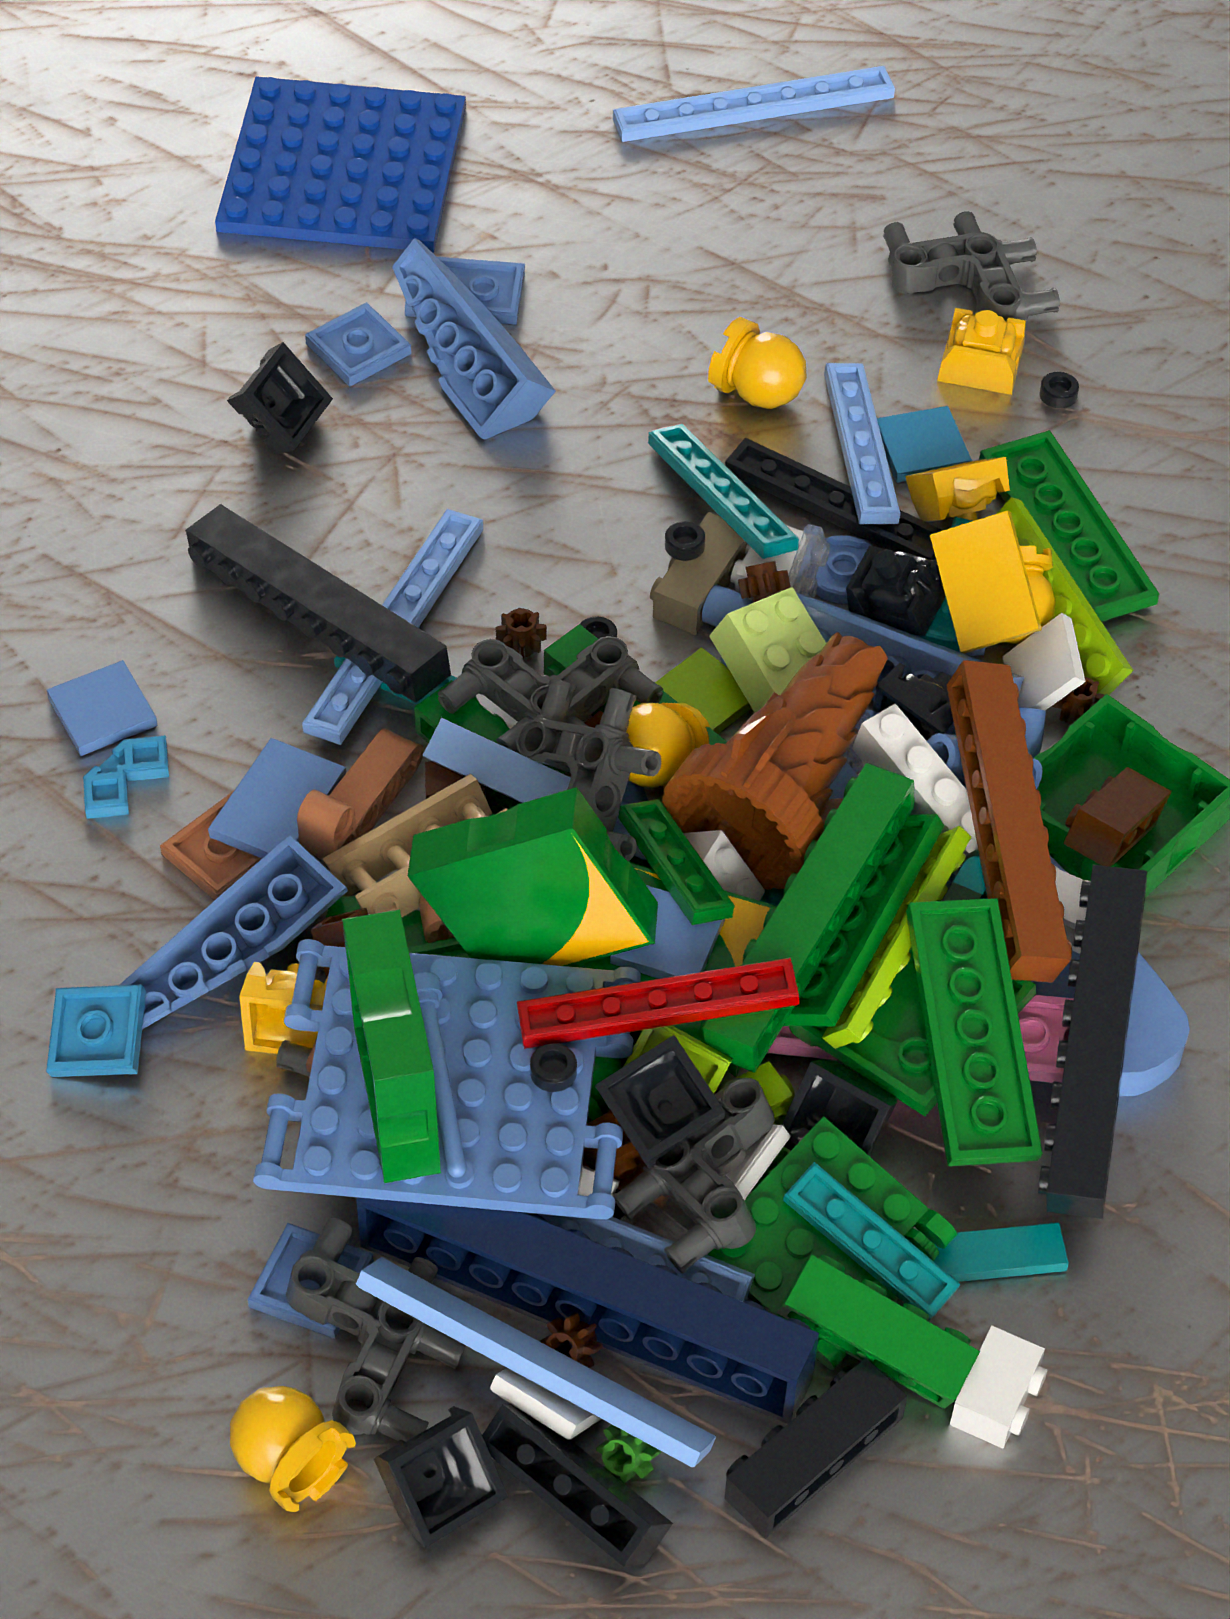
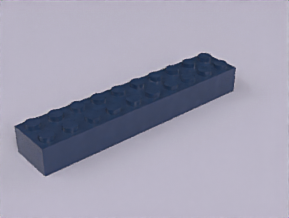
(636, 1306)

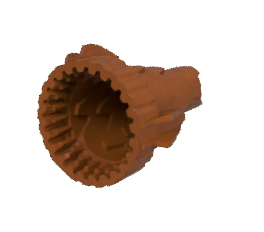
(777, 769)

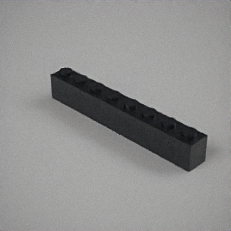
(319, 603)
(1096, 1042)

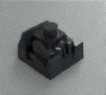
(281, 399)
(896, 590)
(921, 700)
(844, 1099)
(660, 1100)
(441, 1477)

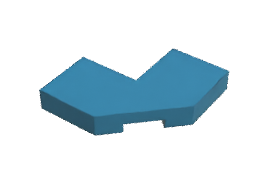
(131, 761)

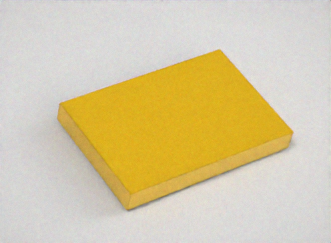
(985, 582)

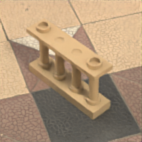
(390, 845)

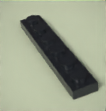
(825, 498)

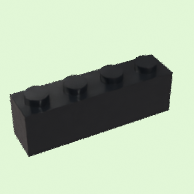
(814, 1446)
(576, 1486)

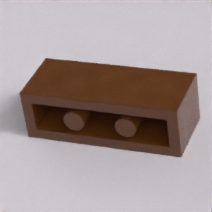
(1115, 817)

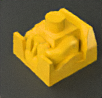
(983, 351)
(958, 489)
(264, 1007)

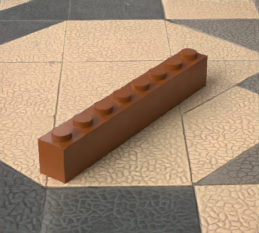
(1008, 819)

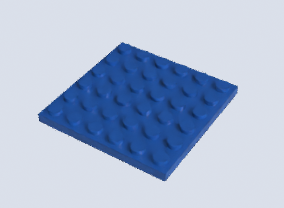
(342, 164)

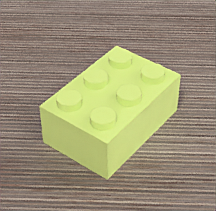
(767, 644)

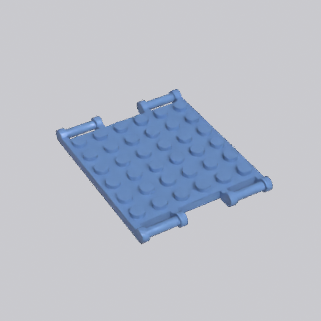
(516, 1138)

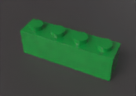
(889, 1335)

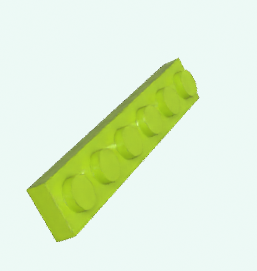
(1098, 651)
(894, 948)

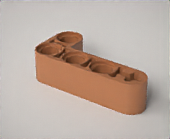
(360, 796)

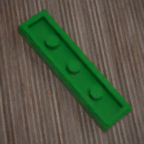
(676, 862)

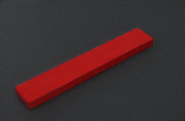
(658, 1003)

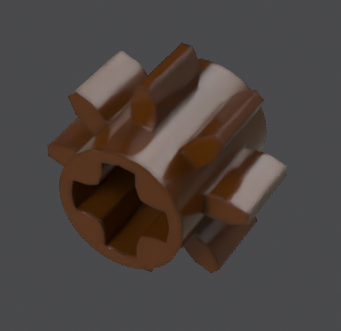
(763, 581)
(522, 631)
(1078, 701)
(578, 1333)

